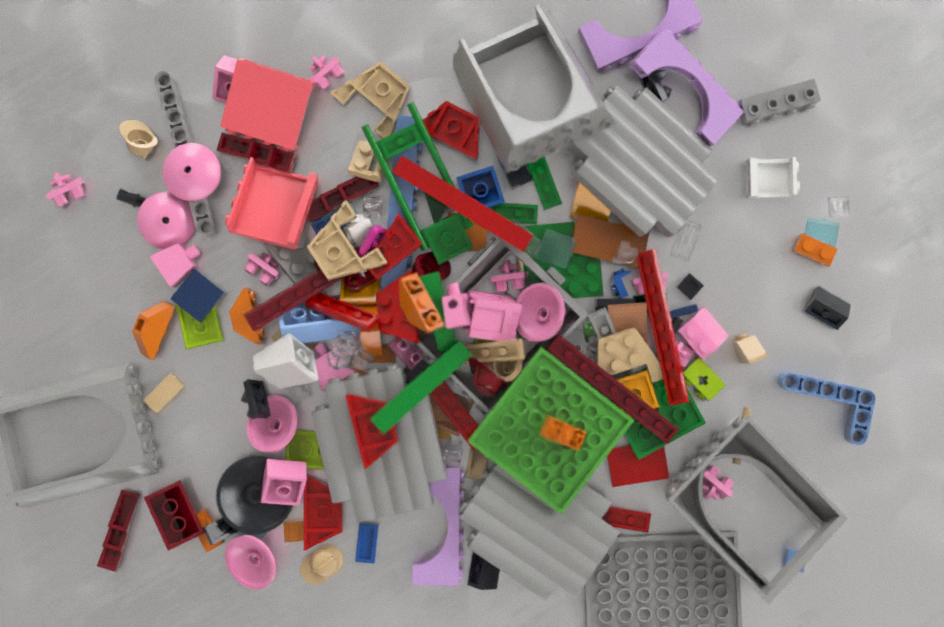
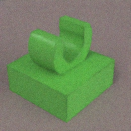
(588, 331)

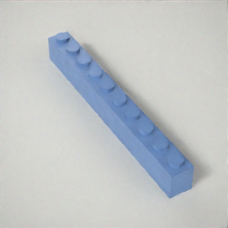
(408, 191)

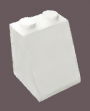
(286, 363)

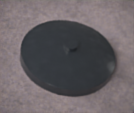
(240, 498)

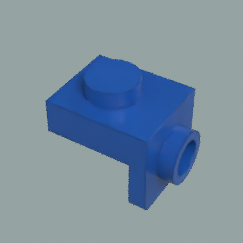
(618, 287)

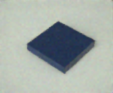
(197, 295)

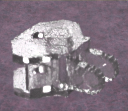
(349, 353)

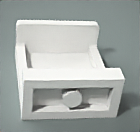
(772, 178)

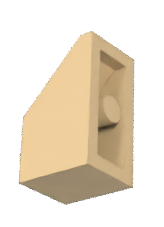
(749, 349)

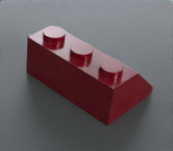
(174, 515)

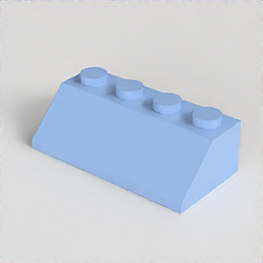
(311, 325)

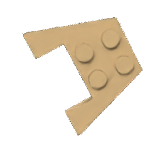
(382, 89)
(334, 251)
(626, 351)

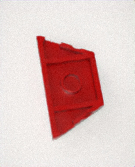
(455, 128)
(392, 317)
(370, 440)
(321, 516)

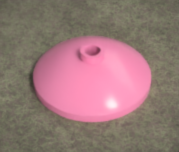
(203, 176)
(155, 231)
(535, 302)
(265, 434)
(250, 562)

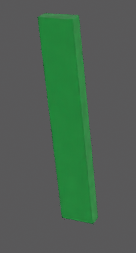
(420, 387)

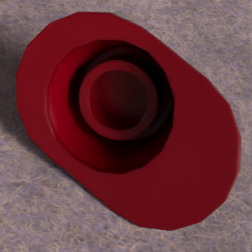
(428, 263)
(485, 379)

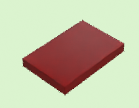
(628, 470)

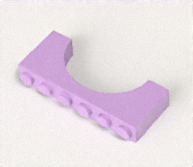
(607, 49)
(718, 108)
(444, 564)

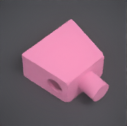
(176, 263)
(459, 315)
(326, 372)

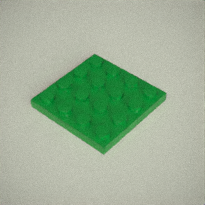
(582, 273)
(683, 416)

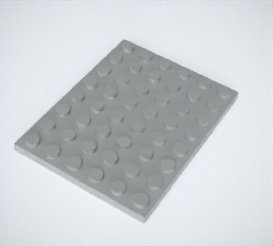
(664, 584)

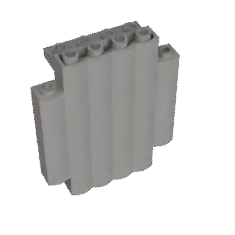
(644, 164)
(398, 478)
(533, 539)

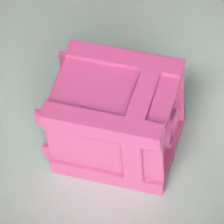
(493, 316)

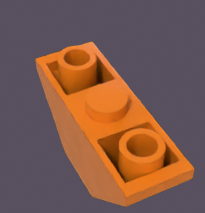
(243, 304)
(418, 305)
(151, 328)
(371, 340)
(562, 432)

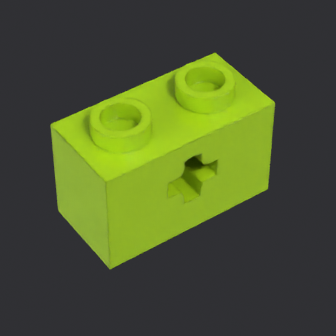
(712, 384)

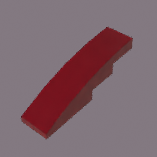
(262, 153)
(348, 190)
(119, 530)

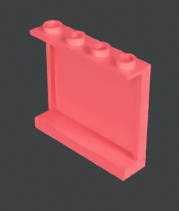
(266, 104)
(271, 205)

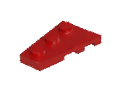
(396, 246)

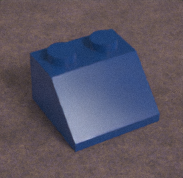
(482, 186)

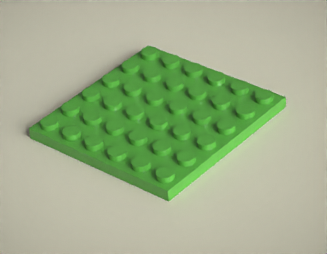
(542, 465)

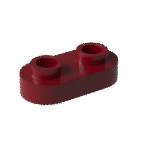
(363, 279)

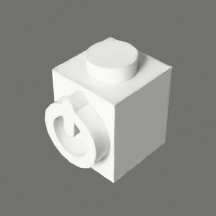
(358, 229)

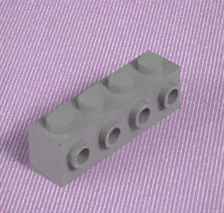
(779, 101)

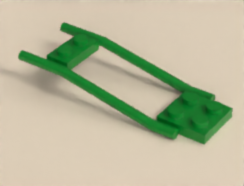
(445, 236)

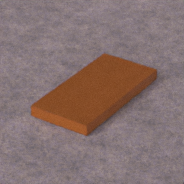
(601, 239)

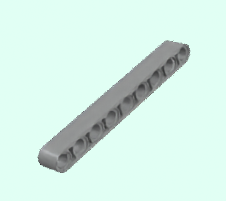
(174, 129)

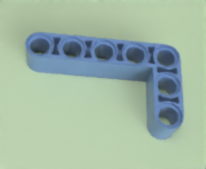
(835, 394)

